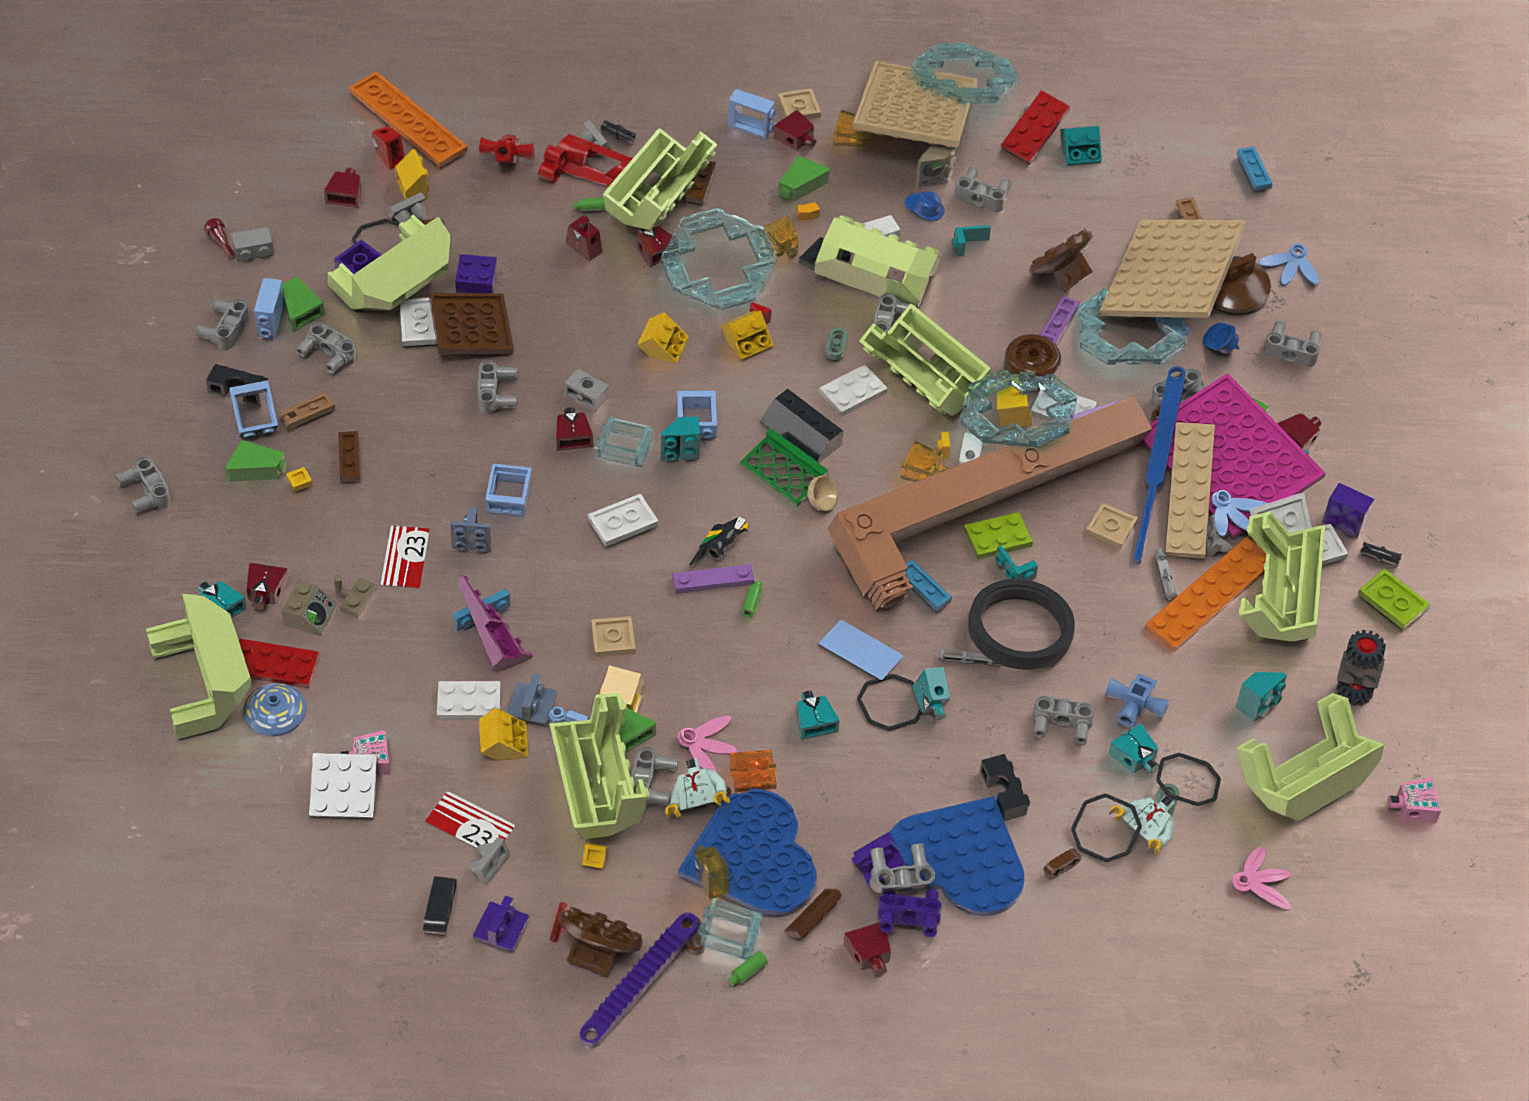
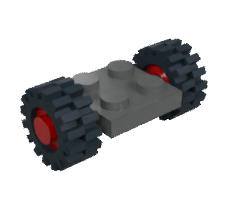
(1361, 667)

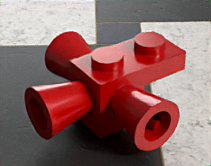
(507, 149)

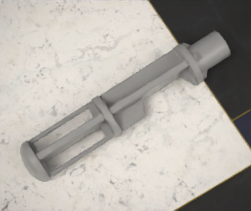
(1165, 574)
(966, 656)

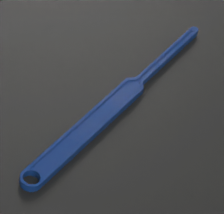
(1160, 451)

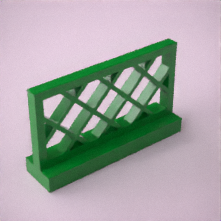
(791, 453)

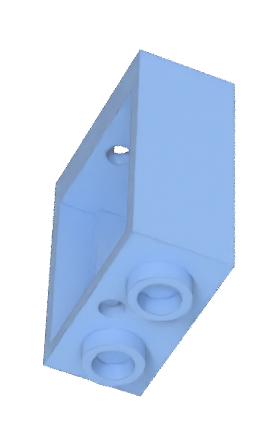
(746, 123)
(269, 308)
(251, 389)
(699, 400)
(507, 504)

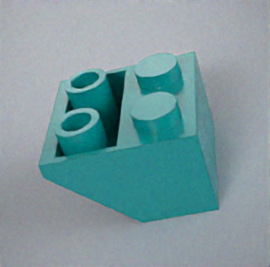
(1081, 144)
(681, 439)
(1261, 693)

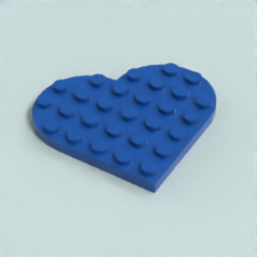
(758, 844)
(968, 853)

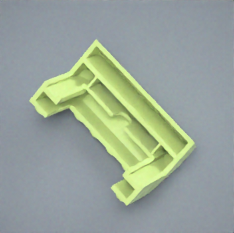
(645, 206)
(873, 259)
(399, 271)
(940, 379)
(1290, 580)
(220, 659)
(1317, 773)
(607, 798)

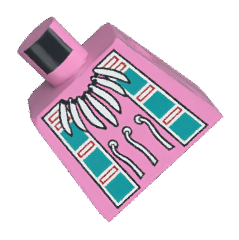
(373, 744)
(1417, 801)

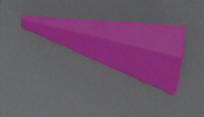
(497, 639)

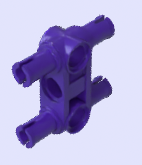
(923, 912)

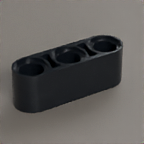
(439, 905)

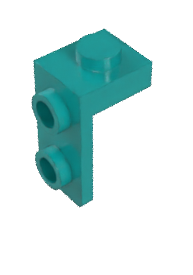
(969, 234)
(1026, 571)

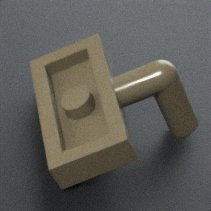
(357, 597)

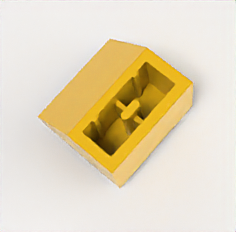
(412, 176)
(747, 334)
(663, 339)
(503, 736)

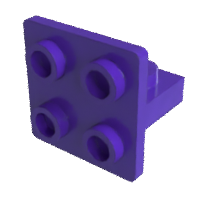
(893, 857)
(501, 925)

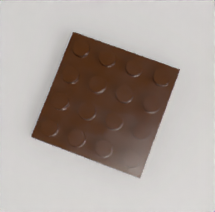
(471, 323)

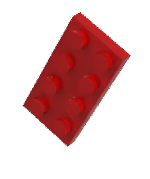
(1035, 127)
(279, 663)

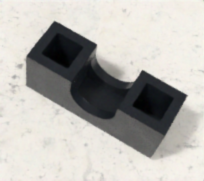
(223, 378)
(1000, 772)

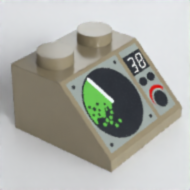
(935, 166)
(308, 608)

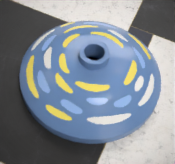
(274, 717)

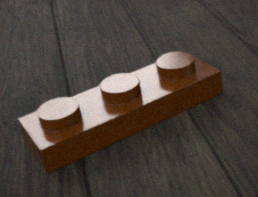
(702, 181)
(349, 456)
(813, 913)

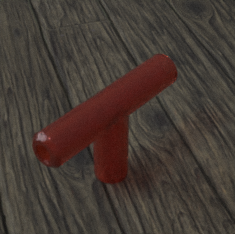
(556, 926)

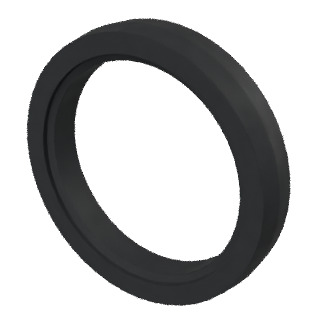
(1013, 658)

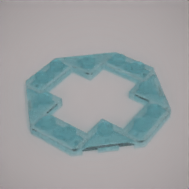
(995, 87)
(702, 289)
(1133, 353)
(1013, 434)

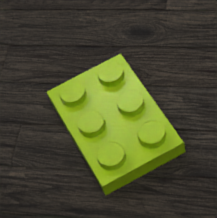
(1003, 530)
(1394, 599)

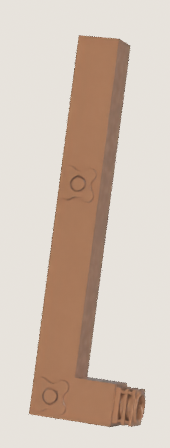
(869, 530)

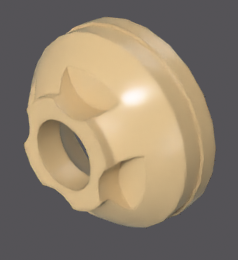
(826, 493)

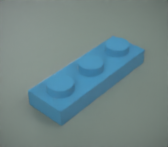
(1254, 168)
(927, 587)
(499, 601)

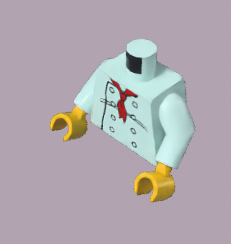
(696, 789)
(1155, 821)

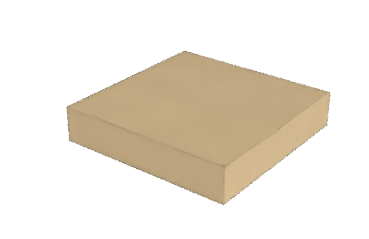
(800, 100)
(1111, 525)
(613, 636)

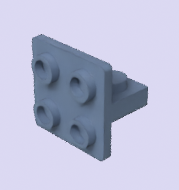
(471, 534)
(532, 701)

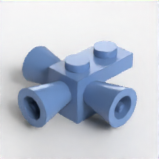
(1136, 699)

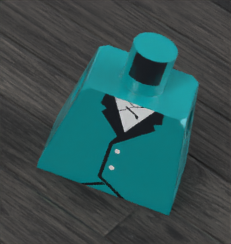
(224, 597)
(932, 692)
(815, 716)
(1135, 750)

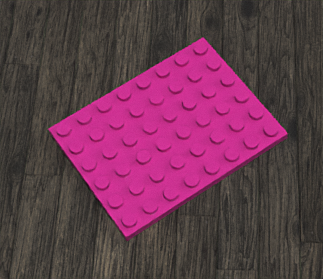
(1249, 448)

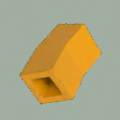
(808, 211)

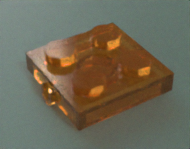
(753, 770)

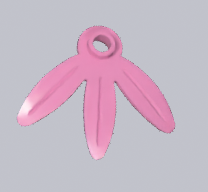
(698, 741)
(1256, 880)

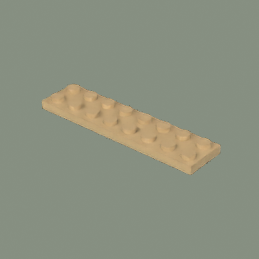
(1190, 490)

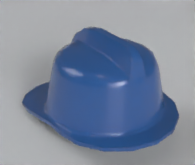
(926, 205)
(1221, 338)

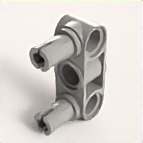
(981, 193)
(887, 309)
(230, 326)
(331, 343)
(1292, 348)
(1192, 385)
(488, 387)
(152, 482)
(1063, 713)
(646, 770)
(902, 877)

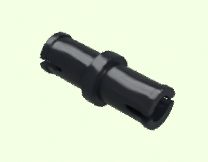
(618, 131)
(1381, 553)

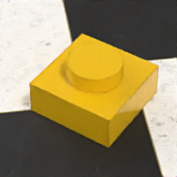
(943, 445)
(299, 479)
(594, 855)

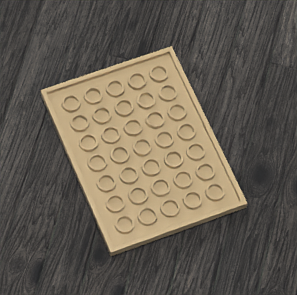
(903, 109)
(1173, 268)

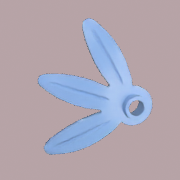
(1293, 261)
(1230, 507)

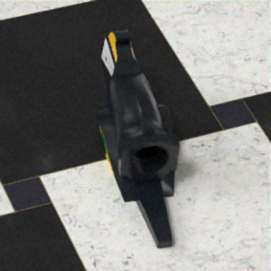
(719, 539)

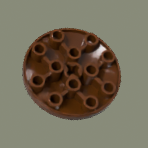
(1065, 260)
(1244, 286)
(596, 943)

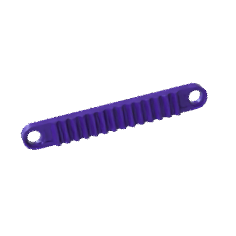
(638, 980)

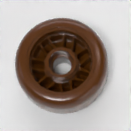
(1033, 355)

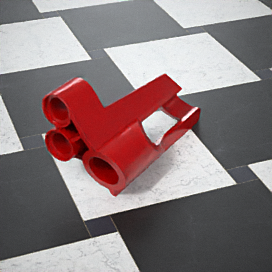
(570, 159)

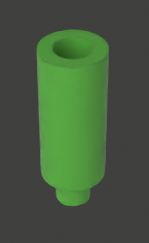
(590, 204)
(752, 600)
(748, 968)

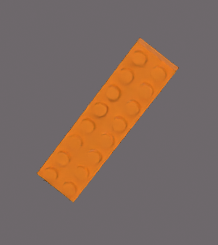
(408, 119)
(1208, 595)

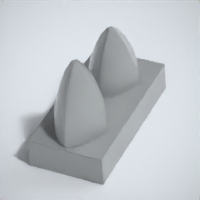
(592, 134)
(414, 204)
(1214, 540)
(493, 857)

